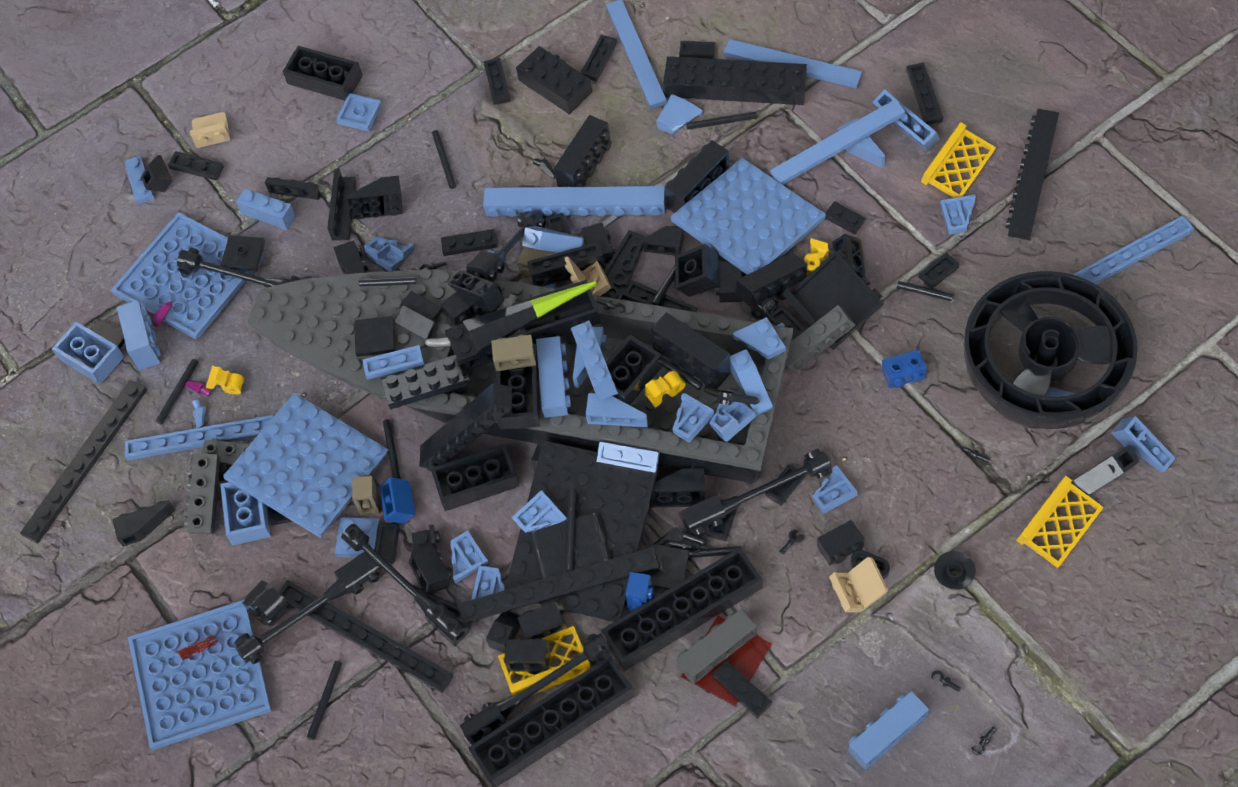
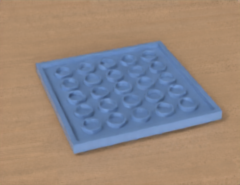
(748, 217)
(156, 277)
(305, 464)
(203, 690)

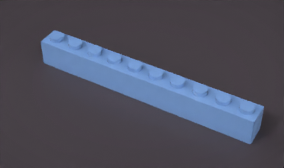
(575, 201)

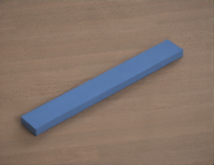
(636, 54)
(815, 69)
(838, 142)
(1136, 250)
(194, 437)

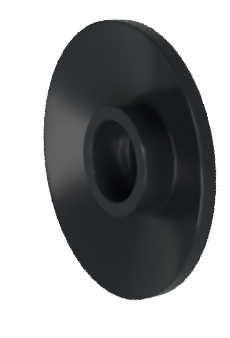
(956, 562)

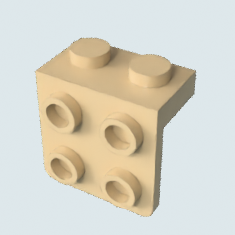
(210, 130)
(592, 273)
(859, 586)

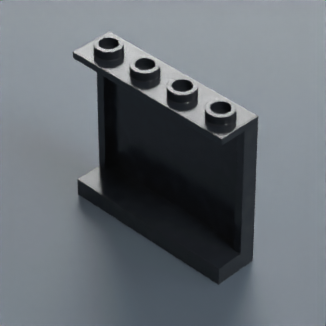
(834, 285)

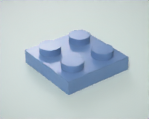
(359, 112)
(368, 525)

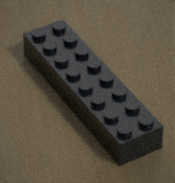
(735, 80)
(682, 609)
(551, 722)

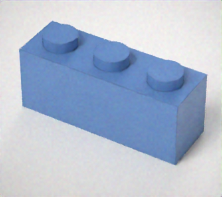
(266, 209)

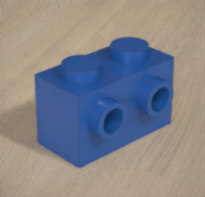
(904, 369)
(397, 500)
(638, 590)

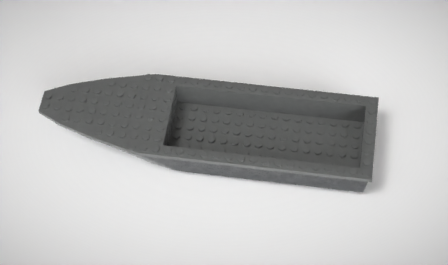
(317, 326)

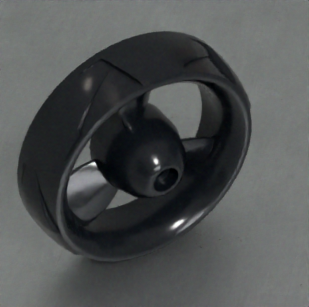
(1051, 349)

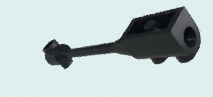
(191, 261)
(488, 264)
(713, 510)
(349, 579)
(434, 611)
(495, 714)

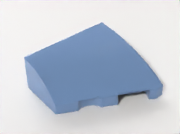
(676, 114)
(387, 252)
(731, 419)

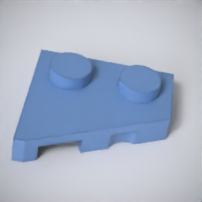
(957, 213)
(761, 338)
(538, 514)
(466, 556)

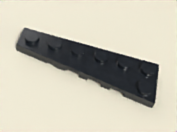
(623, 264)

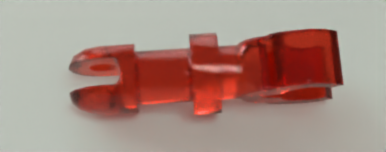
(198, 647)

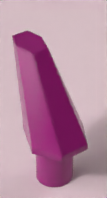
(161, 314)
(198, 387)

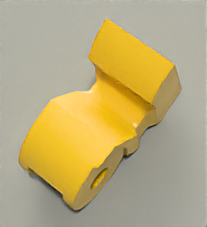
(819, 254)
(229, 382)
(669, 384)

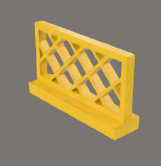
(944, 157)
(1046, 511)
(530, 679)

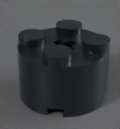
(266, 603)

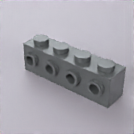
(818, 337)
(227, 451)
(203, 493)
(716, 646)

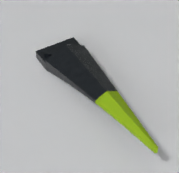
(475, 335)

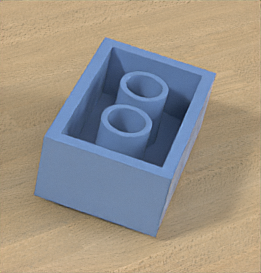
(139, 335)
(88, 352)
(243, 515)

